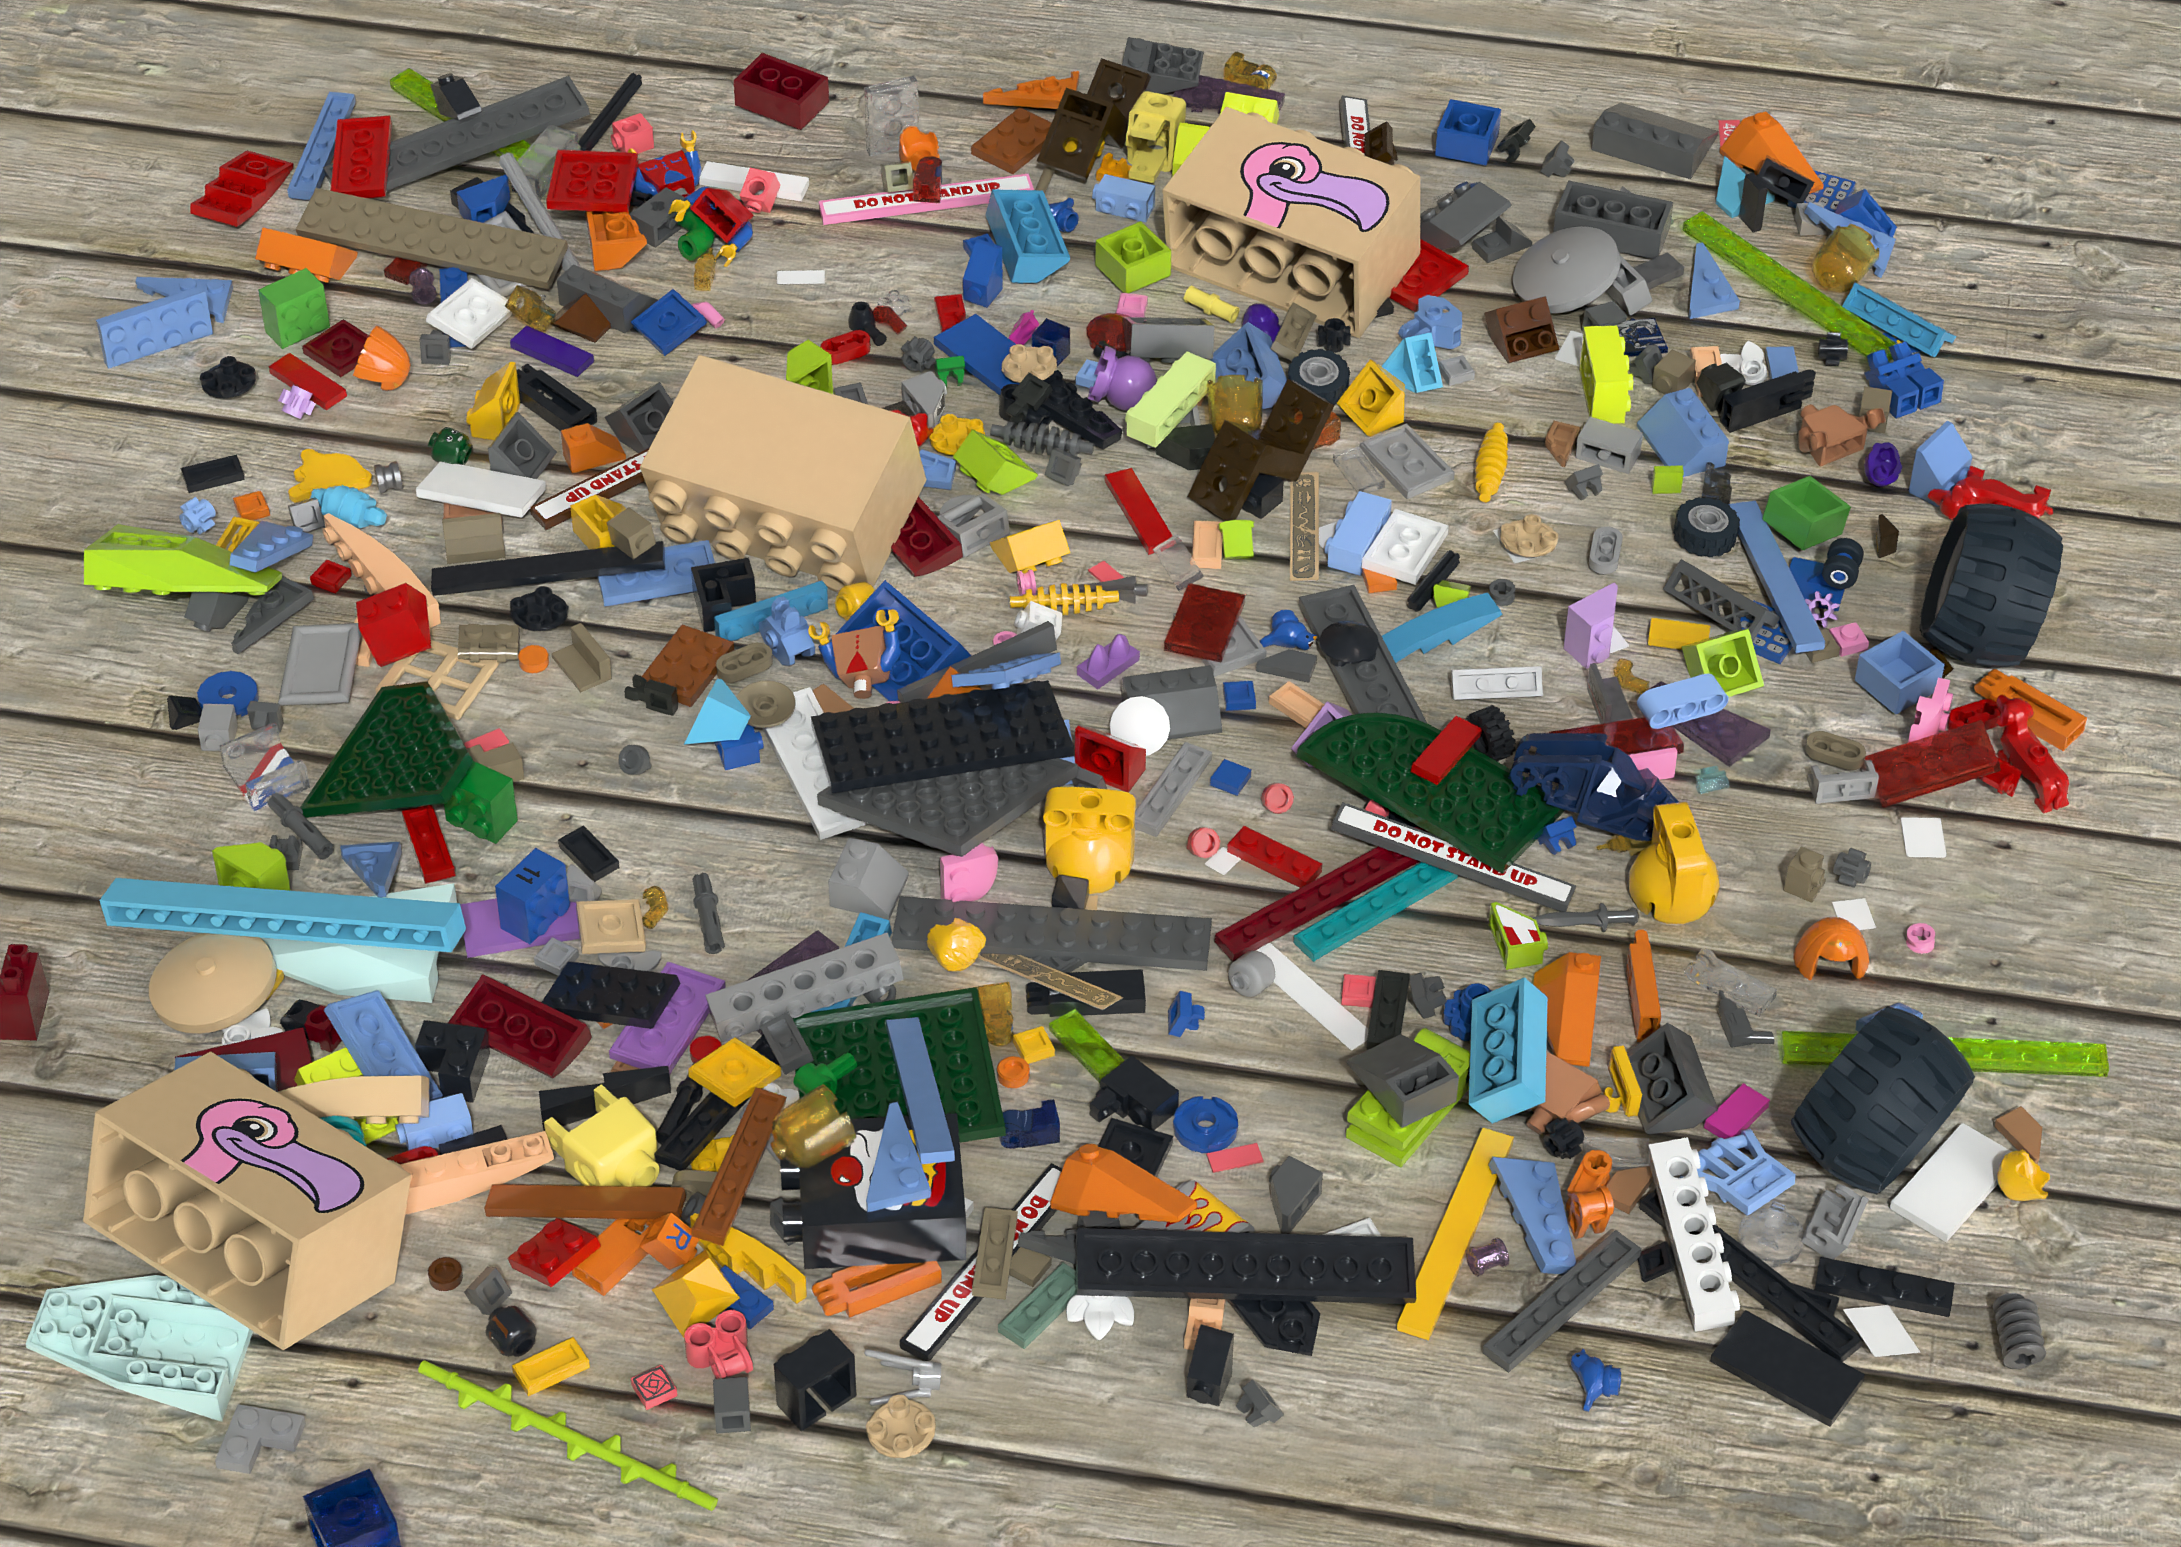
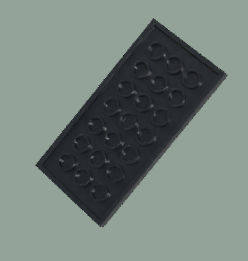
(941, 736)

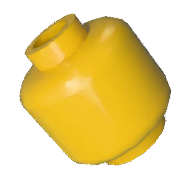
(851, 598)

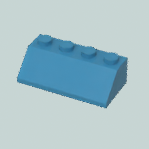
(1027, 234)

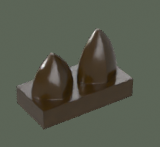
(1380, 144)

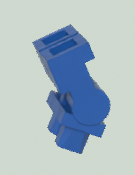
(1906, 377)

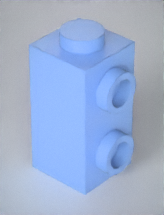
(1124, 197)
(446, 1121)

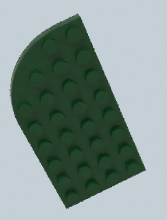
(1468, 808)

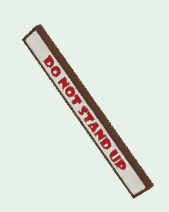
(605, 484)

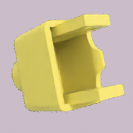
(1153, 122)
(610, 1147)

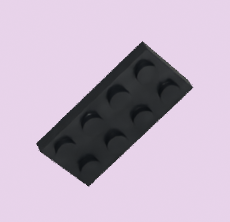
(611, 994)

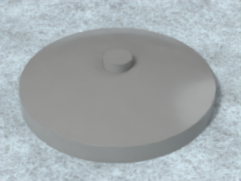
(1568, 268)

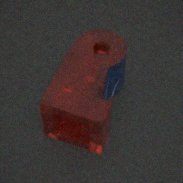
(928, 180)

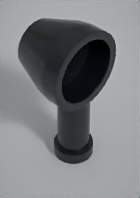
(862, 318)

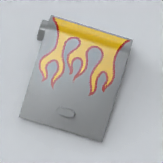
(1209, 1215)

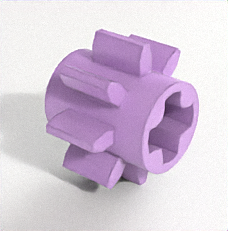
(296, 402)
(1824, 601)

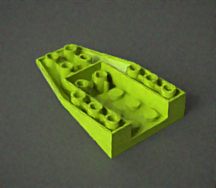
(166, 564)

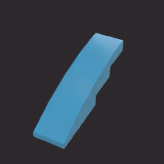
(1444, 623)

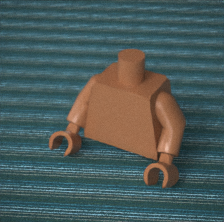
(1835, 433)

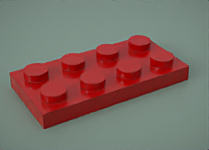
(362, 156)

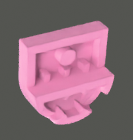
(1930, 712)
(970, 875)

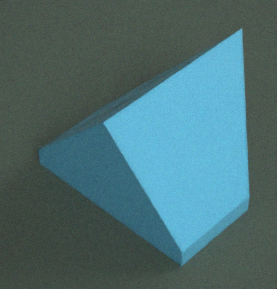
(1731, 188)
(1415, 363)
(720, 717)

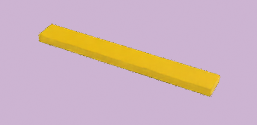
(1454, 1235)

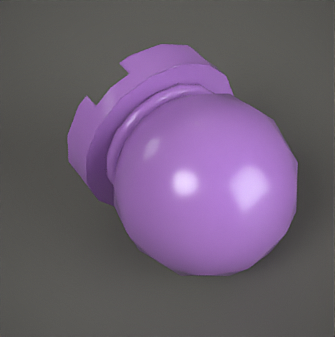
(1121, 379)

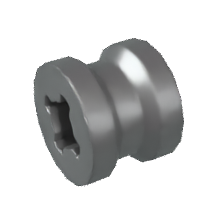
(388, 477)

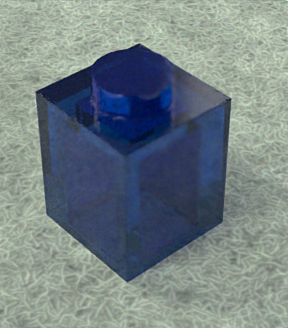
(1055, 336)

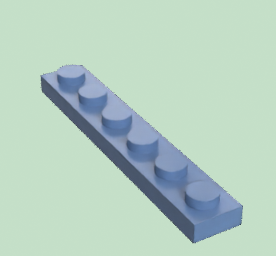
(320, 146)

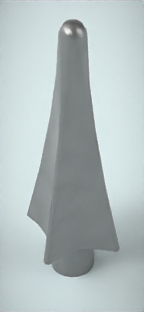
(1126, 588)

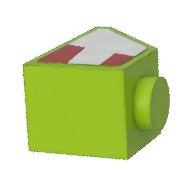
(1516, 937)

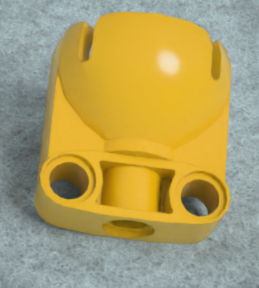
(1090, 835)
(1674, 869)

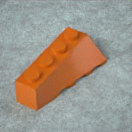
(613, 239)

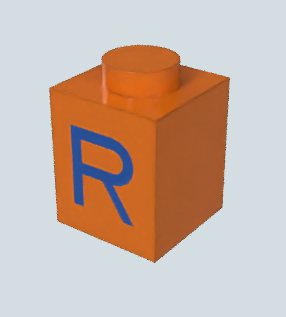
(670, 1241)

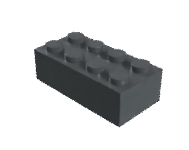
(1632, 220)

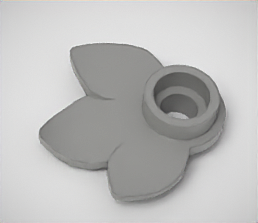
(631, 960)

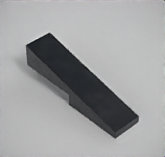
(578, 1102)

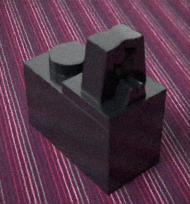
(1135, 1092)

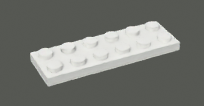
(802, 763)

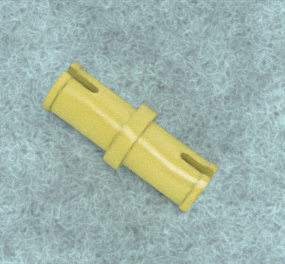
(1211, 304)

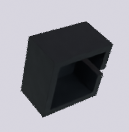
(822, 1366)

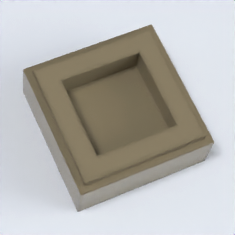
(1029, 1266)

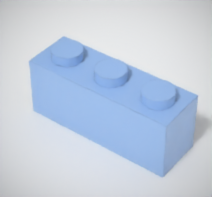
(1357, 531)

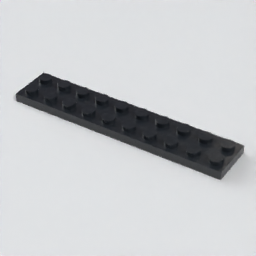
(1245, 1266)

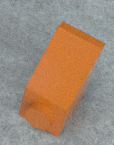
(589, 447)

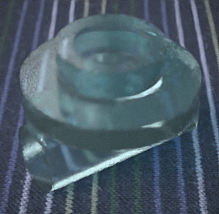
(1711, 780)

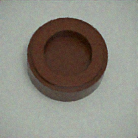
(445, 1274)

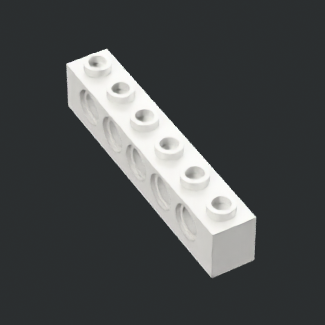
(1706, 1308)

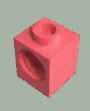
(632, 133)
(756, 181)

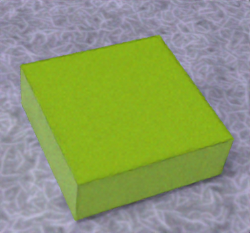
(1667, 479)

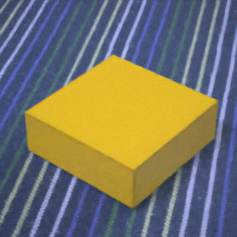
(1034, 1045)

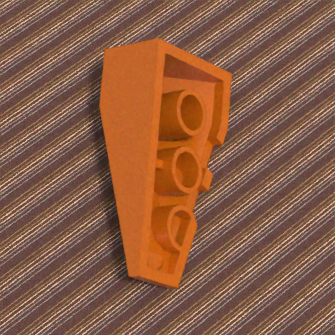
(1765, 136)
(1571, 1004)
(1112, 1184)

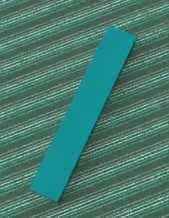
(1371, 909)

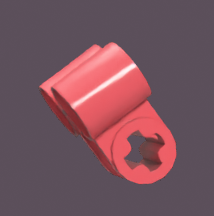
(720, 1347)

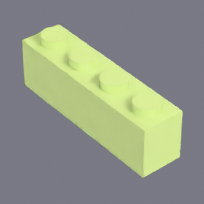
(1170, 399)

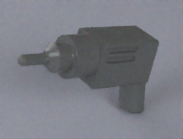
(1737, 1026)

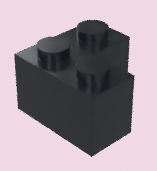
(721, 587)
(457, 1055)

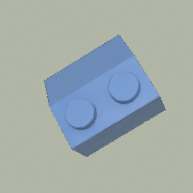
(1940, 463)

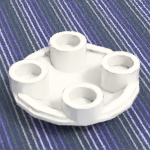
(1141, 723)

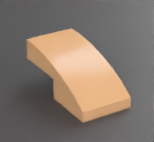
(1204, 1312)

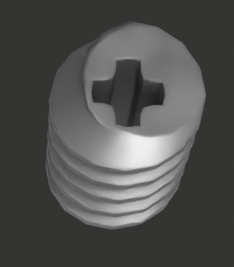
(2018, 1331)

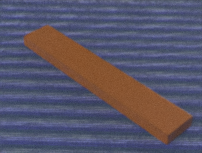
(738, 1167)
(584, 1201)

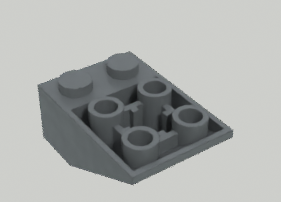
(1168, 65)
(1406, 1078)

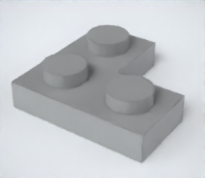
(255, 1428)

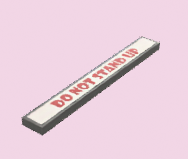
(1354, 121)
(1438, 853)

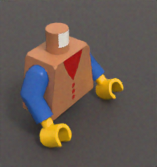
(861, 655)

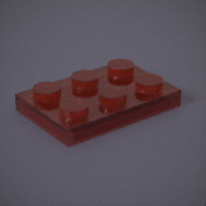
(1204, 622)

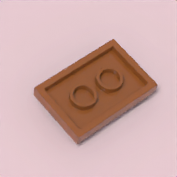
(1013, 141)
(688, 662)

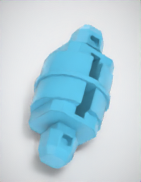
(349, 505)

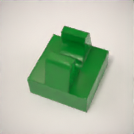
(950, 367)

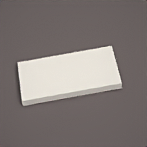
(481, 489)
(1951, 1183)

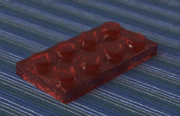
(1934, 763)

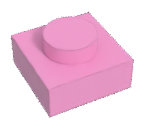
(1850, 639)

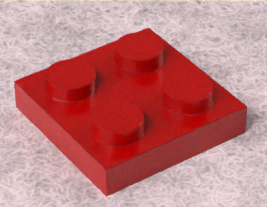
(554, 1252)

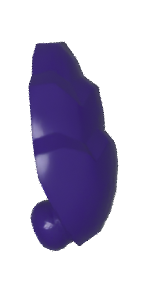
(1262, 318)
(1882, 464)

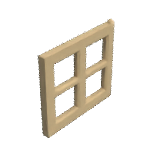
(440, 676)

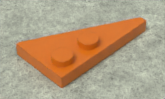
(1035, 93)

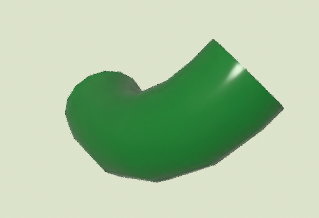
(698, 239)

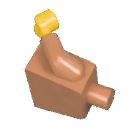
(1570, 1096)

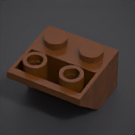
(1522, 330)

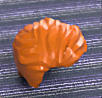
(917, 145)

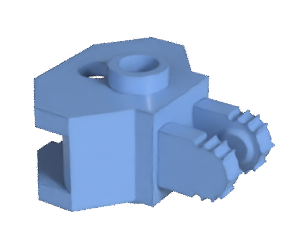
(1431, 319)
(786, 632)

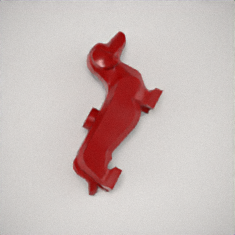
(1989, 491)
(2029, 754)

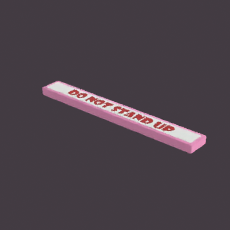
(902, 202)

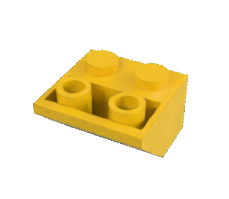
(590, 520)

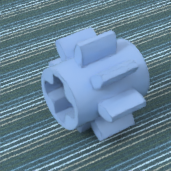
(197, 515)

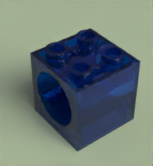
(351, 1514)

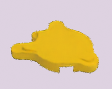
(327, 471)

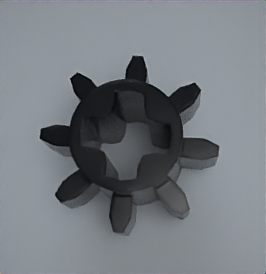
(1334, 335)
(1833, 348)
(1563, 1138)

